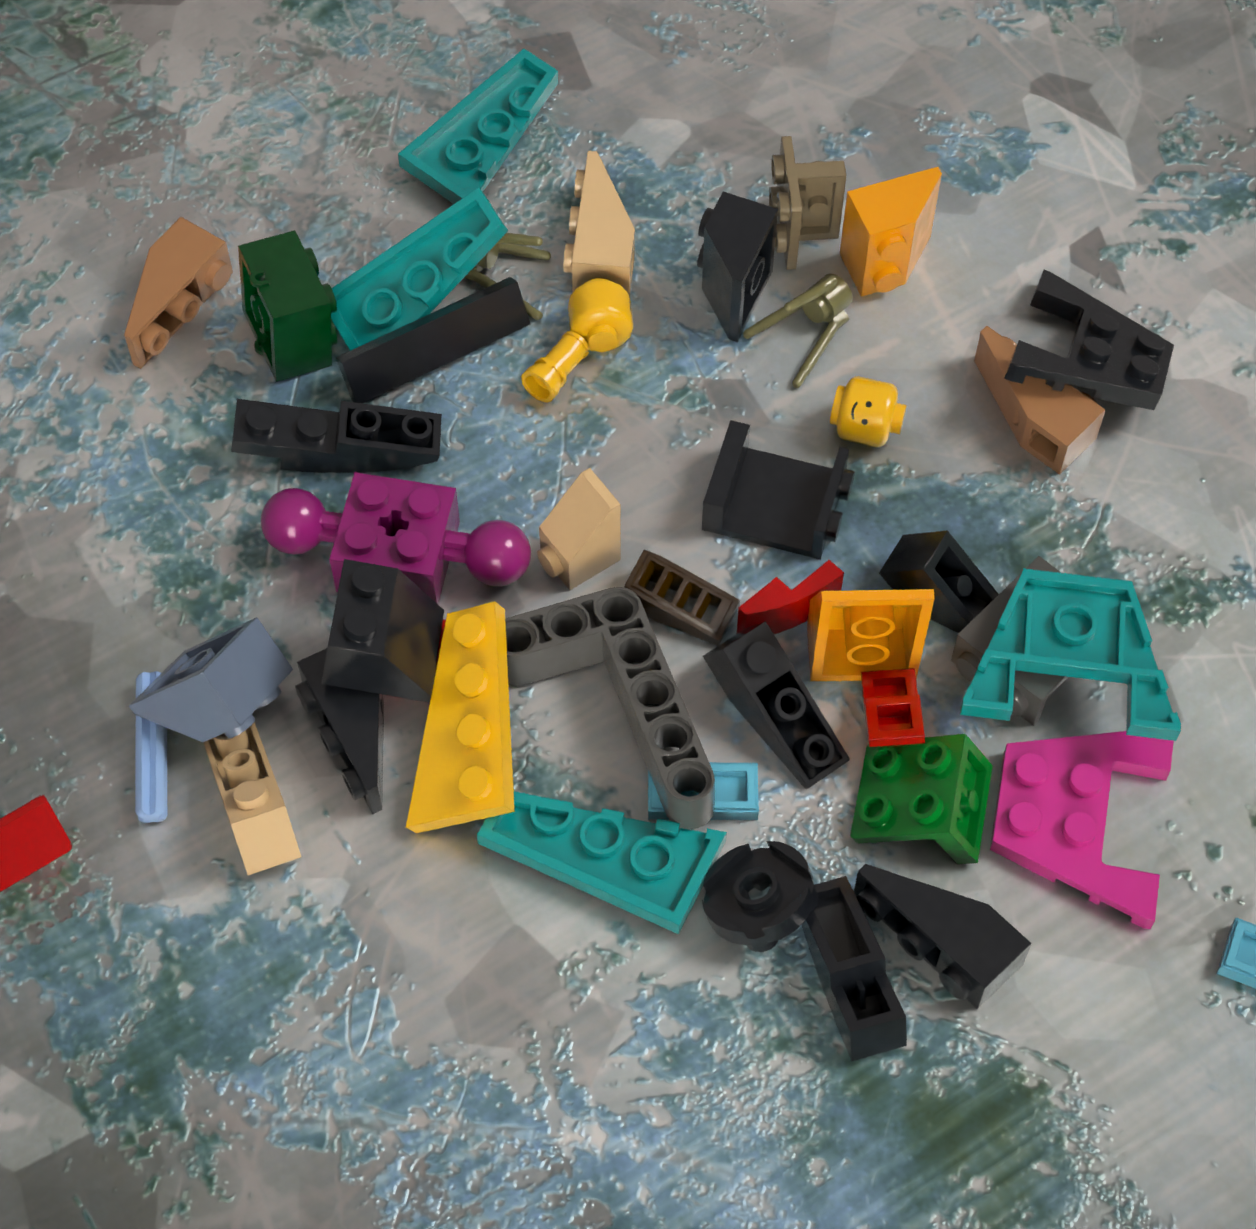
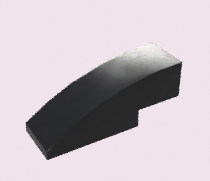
(853, 973)

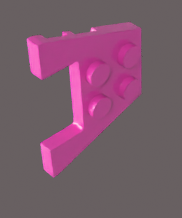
(1056, 813)

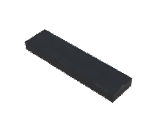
(433, 340)

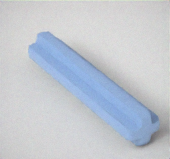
(150, 762)

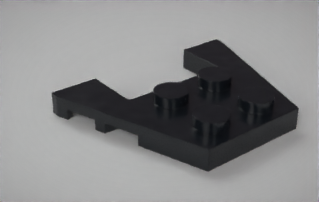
(1106, 353)

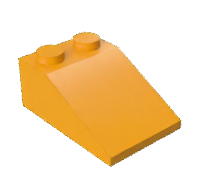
(866, 632)

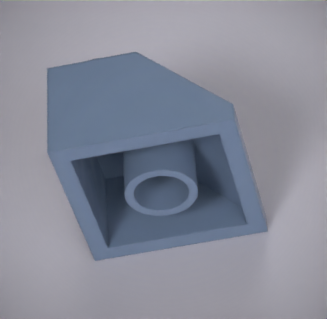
(216, 684)

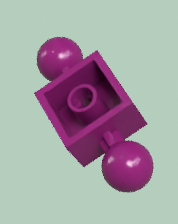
(397, 527)

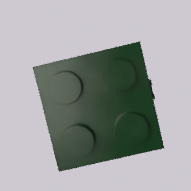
(287, 305)

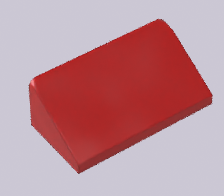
(30, 841)

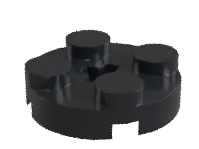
(766, 919)

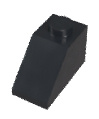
(940, 564)

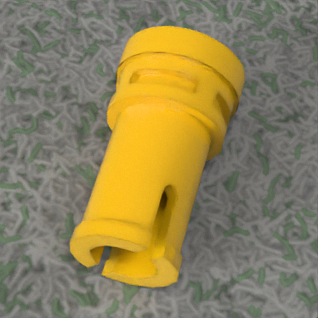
(550, 372)

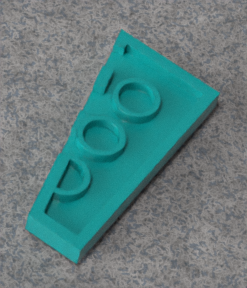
(481, 130)
(416, 271)
(619, 859)

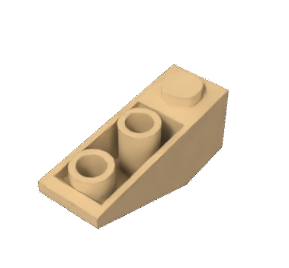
(601, 230)
(252, 800)

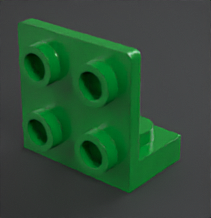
(925, 794)

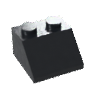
(736, 258)
(383, 634)

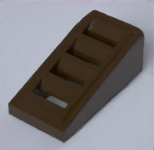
(671, 576)

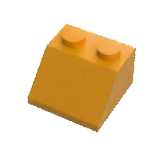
(888, 229)

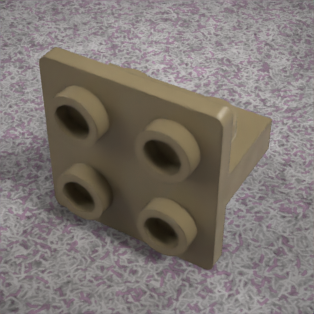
(806, 199)

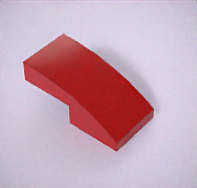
(787, 607)
(892, 707)

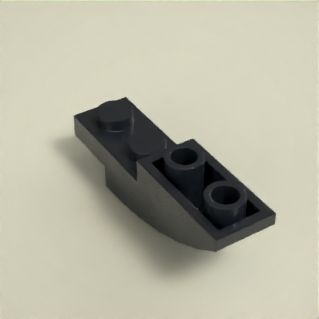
(346, 441)

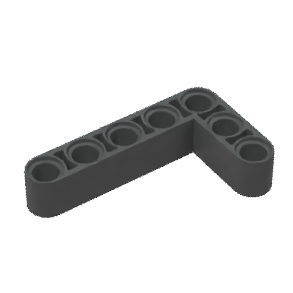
(617, 644)

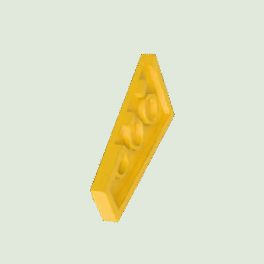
(467, 733)

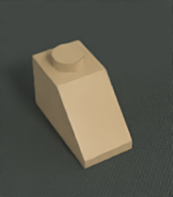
(581, 532)

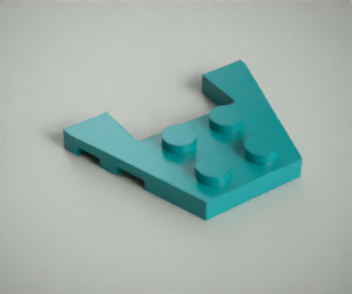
(1077, 631)

